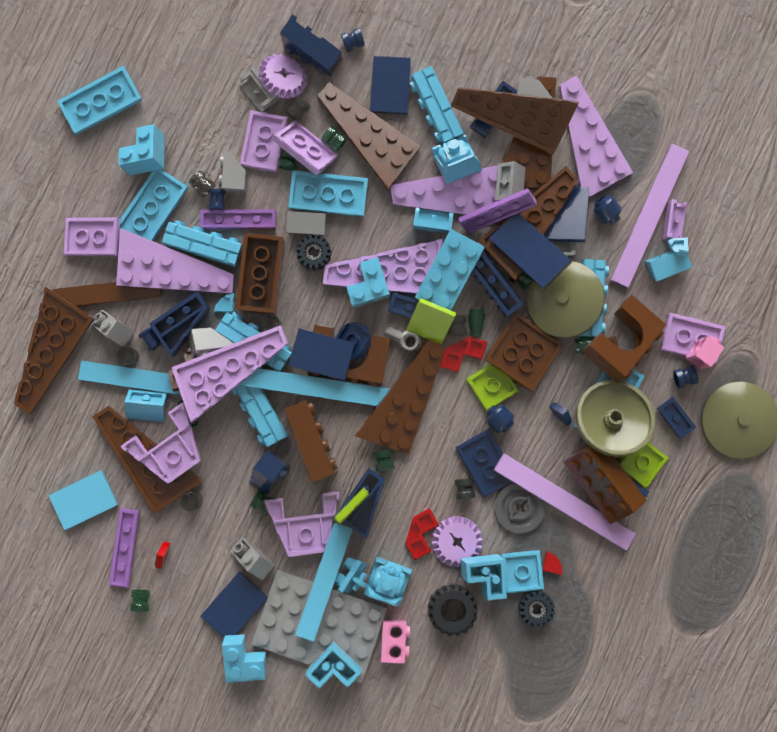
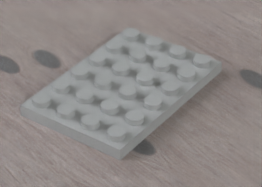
(346, 621)

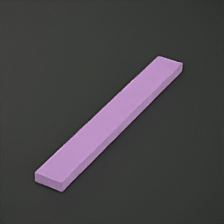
(649, 216)
(563, 501)

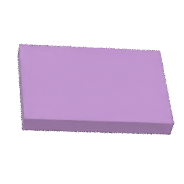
(305, 147)
(259, 148)
(92, 236)
(683, 332)

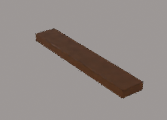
(105, 293)

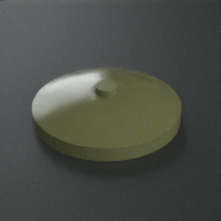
(569, 303)
(615, 418)
(739, 420)

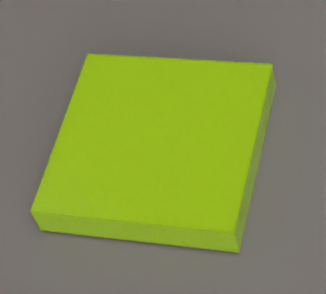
(431, 321)
(491, 386)
(643, 464)
(351, 505)

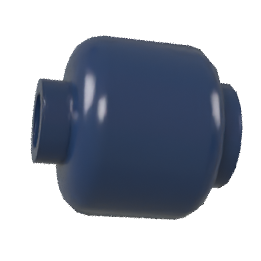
(607, 209)
(499, 418)

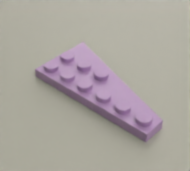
(593, 147)
(456, 197)
(159, 267)
(402, 268)
(216, 374)

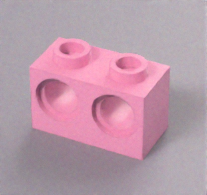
(705, 352)
(390, 641)

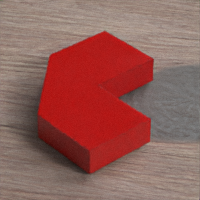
(469, 346)
(419, 525)

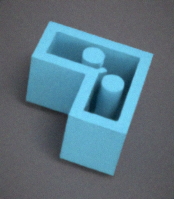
(146, 154)
(374, 285)
(488, 571)
(336, 662)
(242, 665)

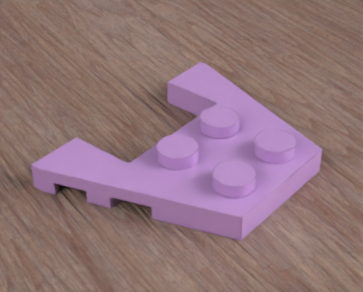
(174, 454)
(304, 533)

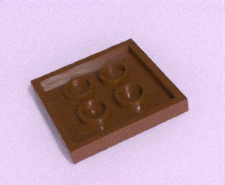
(523, 352)

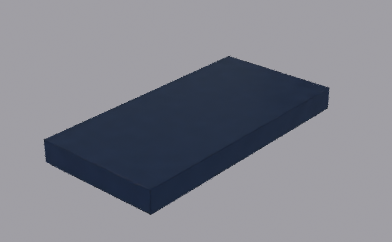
(530, 250)

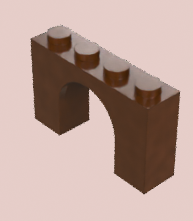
(646, 329)
(373, 368)

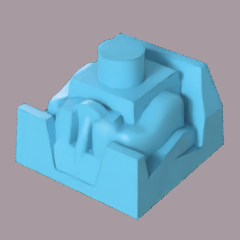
(455, 159)
(387, 581)

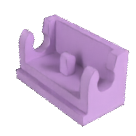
(674, 220)

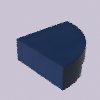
(561, 413)

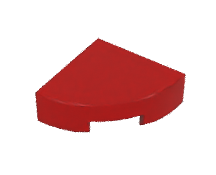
(162, 555)
(552, 564)

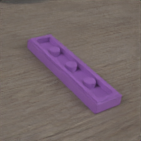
(498, 211)
(238, 219)
(124, 548)

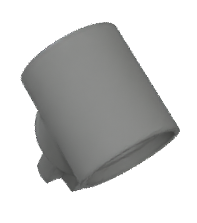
(403, 337)

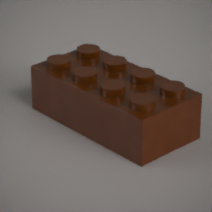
(260, 274)
(310, 441)
(605, 483)

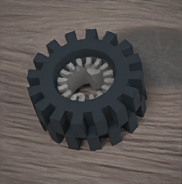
(309, 261)
(547, 608)

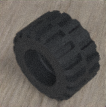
(452, 626)

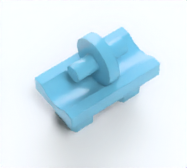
(354, 578)

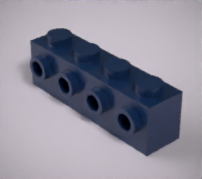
(496, 285)

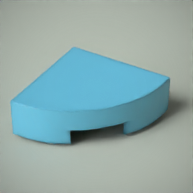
(679, 246)
(225, 304)

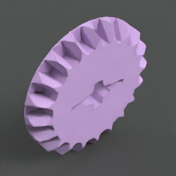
(273, 81)
(443, 541)

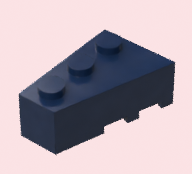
(310, 47)
(176, 324)
(268, 472)
(361, 517)

